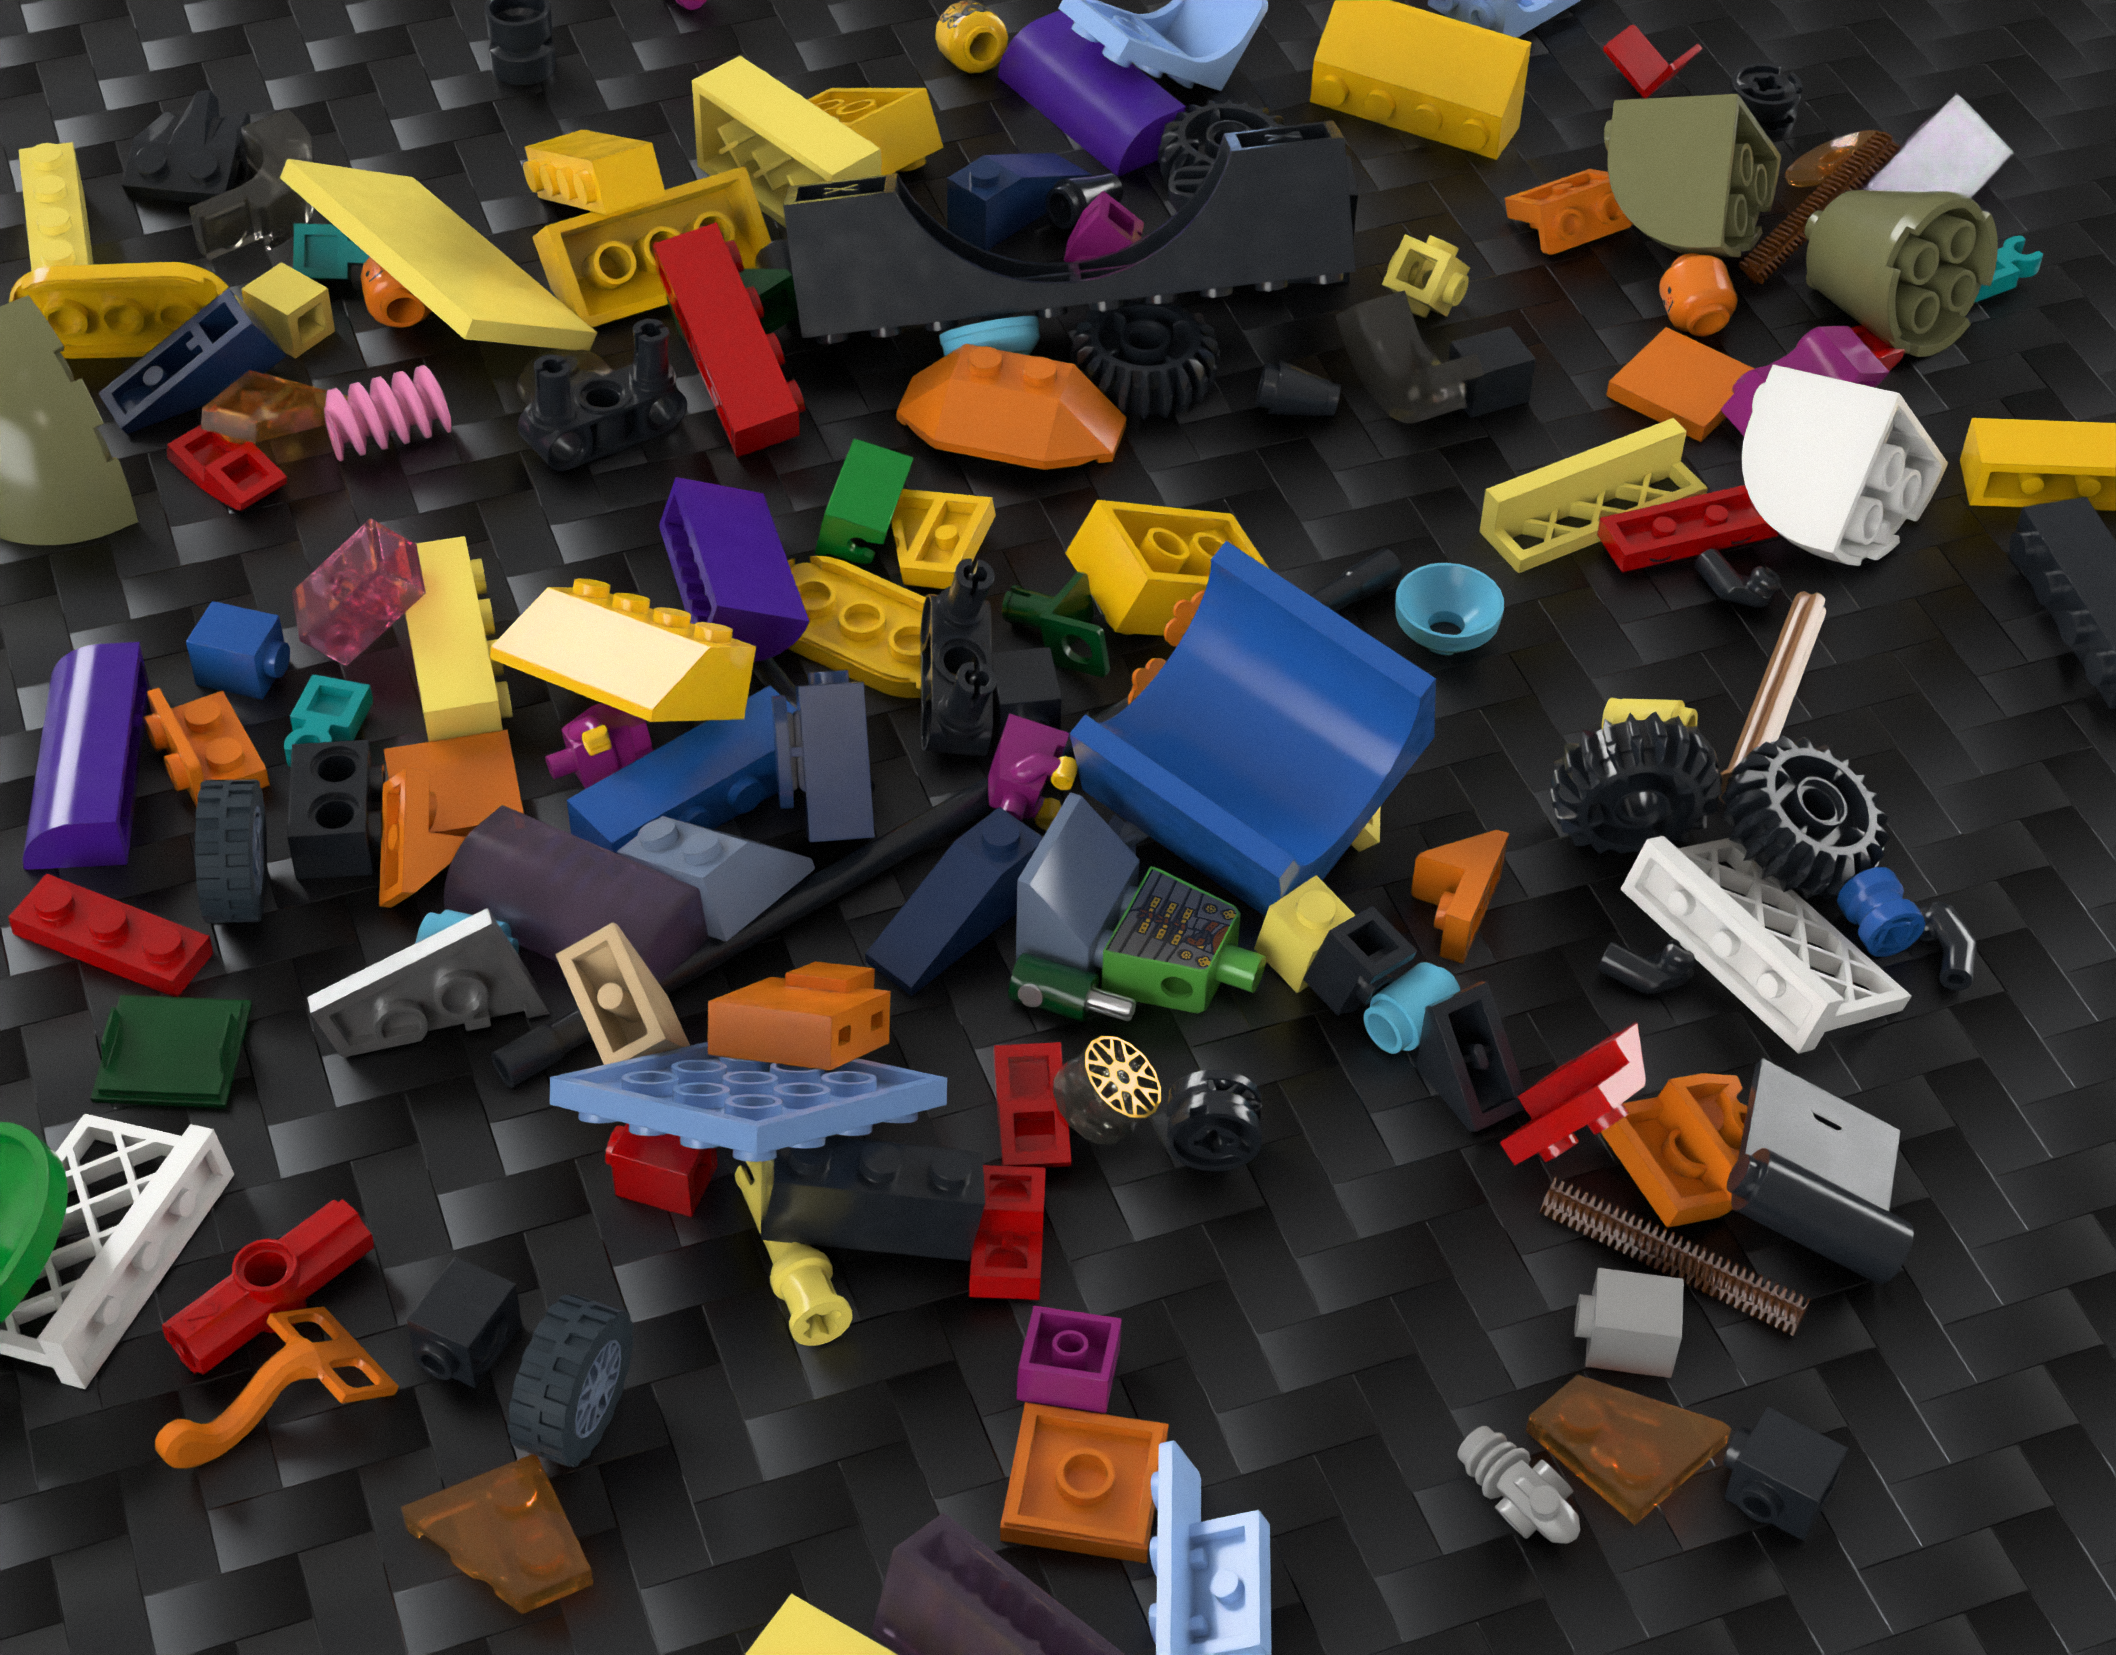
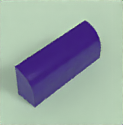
(1093, 100)
(732, 565)
(88, 759)

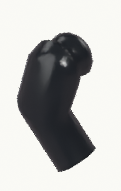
(1733, 587)
(1651, 973)

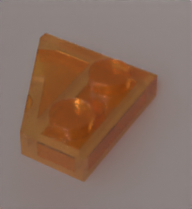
(264, 408)
(1625, 1443)
(506, 1533)

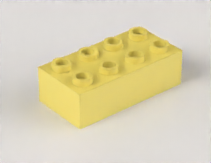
(775, 133)

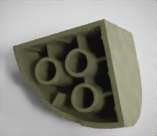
(1692, 171)
(53, 459)

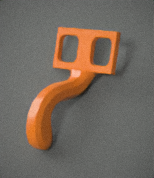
(194, 1444)

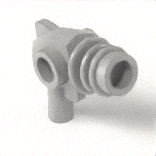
(1531, 1496)

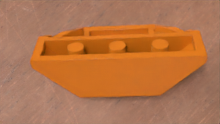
(1012, 409)

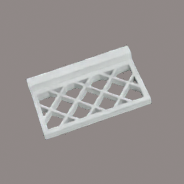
(1757, 964)
(128, 1256)

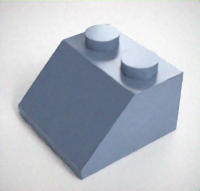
(732, 872)
(1074, 889)

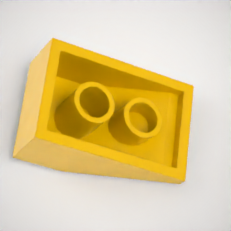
(891, 118)
(1149, 559)

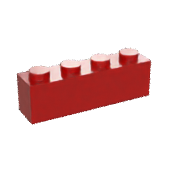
(728, 339)

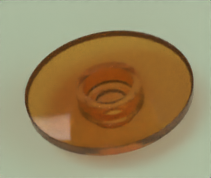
(1823, 160)

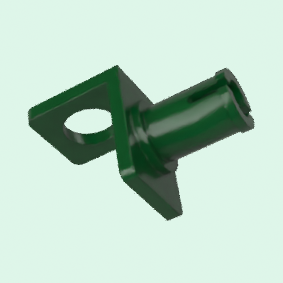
(1061, 621)

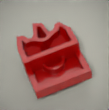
(1578, 1095)

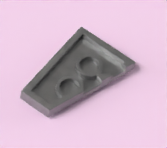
(435, 984)

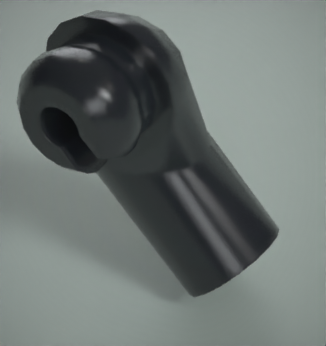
(1957, 944)

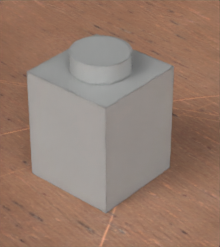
(1632, 1322)

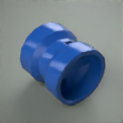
(1883, 916)

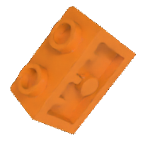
(1569, 210)
(202, 742)

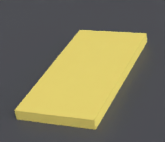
(438, 257)

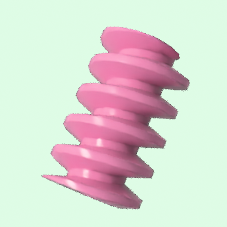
(385, 410)

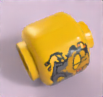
(971, 36)

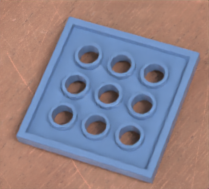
(745, 1102)

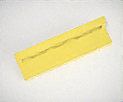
(1579, 489)

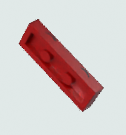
(1682, 528)
(111, 935)

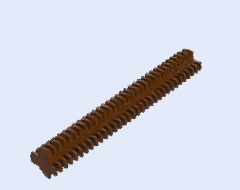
(1791, 231)
(1675, 1258)

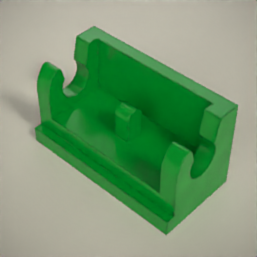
(863, 501)

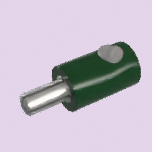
(1064, 990)

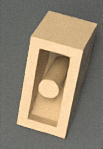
(620, 997)

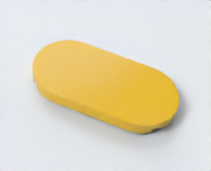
(117, 306)
(860, 625)

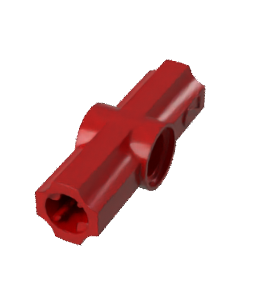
(266, 1280)

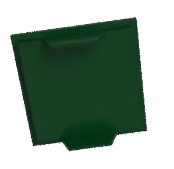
(171, 1051)

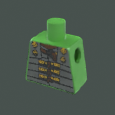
(1177, 947)

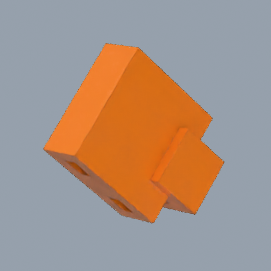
(807, 1019)

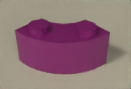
(1821, 351)

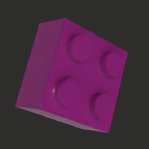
(1069, 1359)

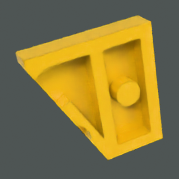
(938, 532)

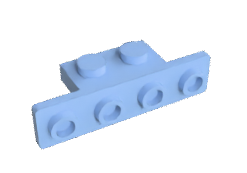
(1207, 1572)

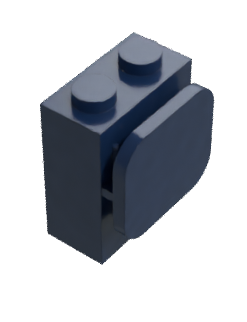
(826, 756)

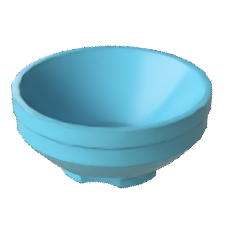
(1006, 334)
(1449, 595)

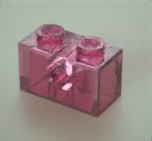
(358, 592)

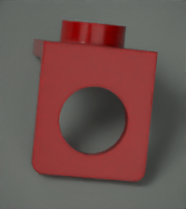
(1642, 62)

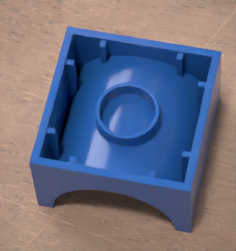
(1261, 736)

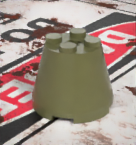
(1903, 263)

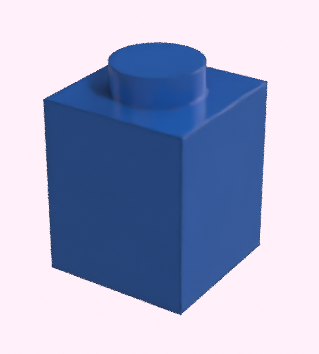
(238, 650)

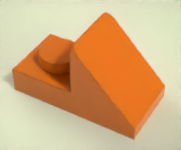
(408, 849)
(1461, 883)

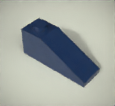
(1002, 194)
(193, 364)
(956, 903)

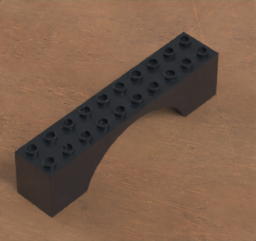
(1260, 217)

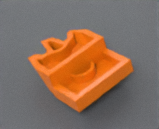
(1683, 1146)

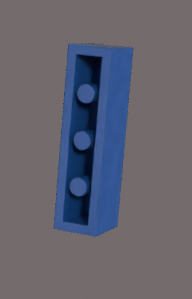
(696, 779)

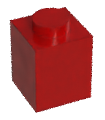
(659, 1170)

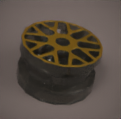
(1107, 1090)

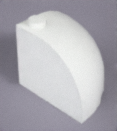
(1837, 464)

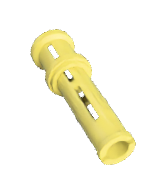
(799, 1277)

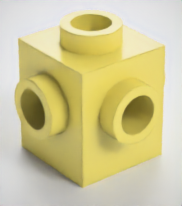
(1428, 275)

